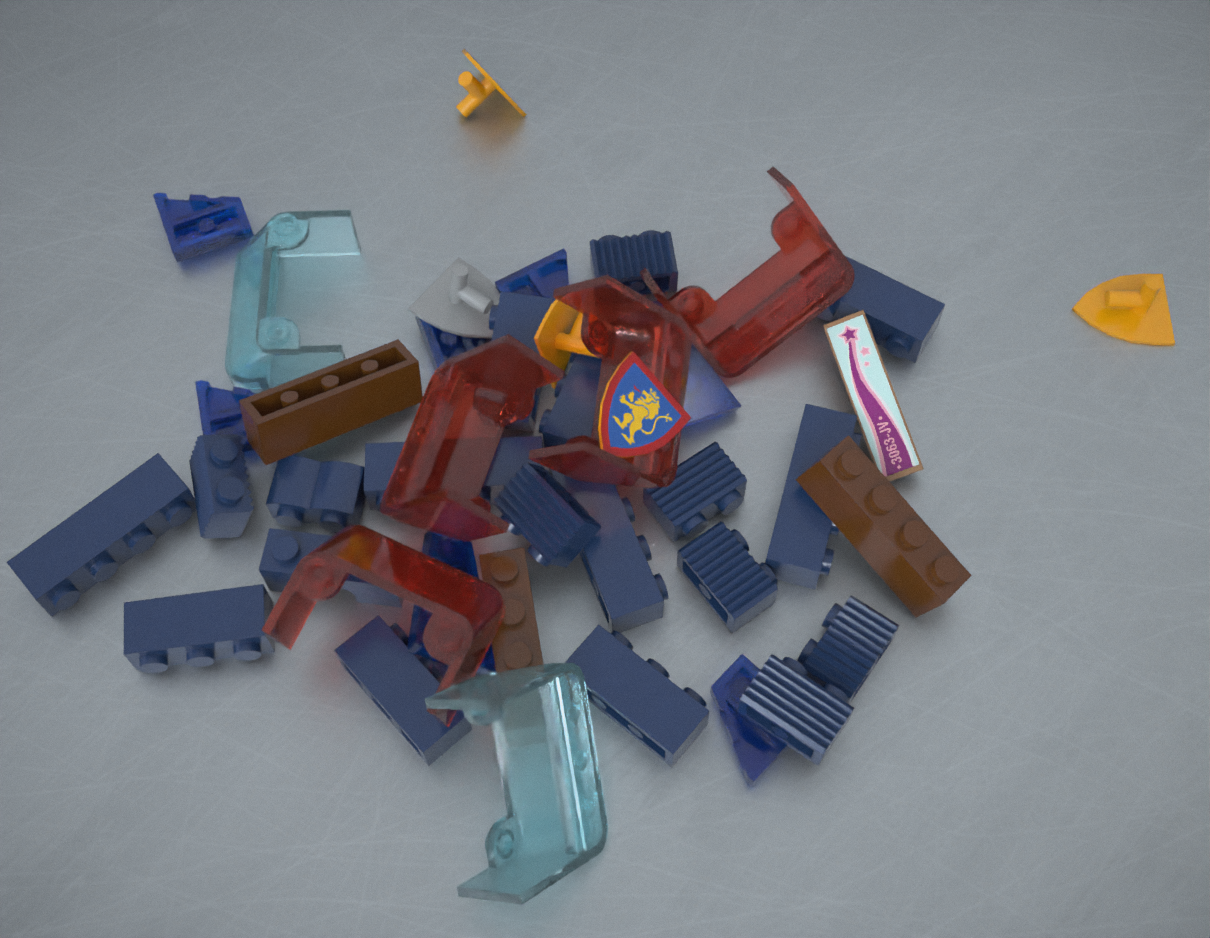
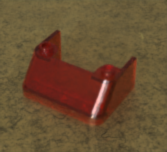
(772, 299)
(612, 327)
(457, 436)
(463, 607)

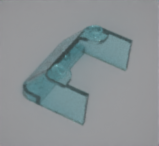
(267, 348)
(546, 775)

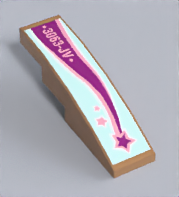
(872, 396)

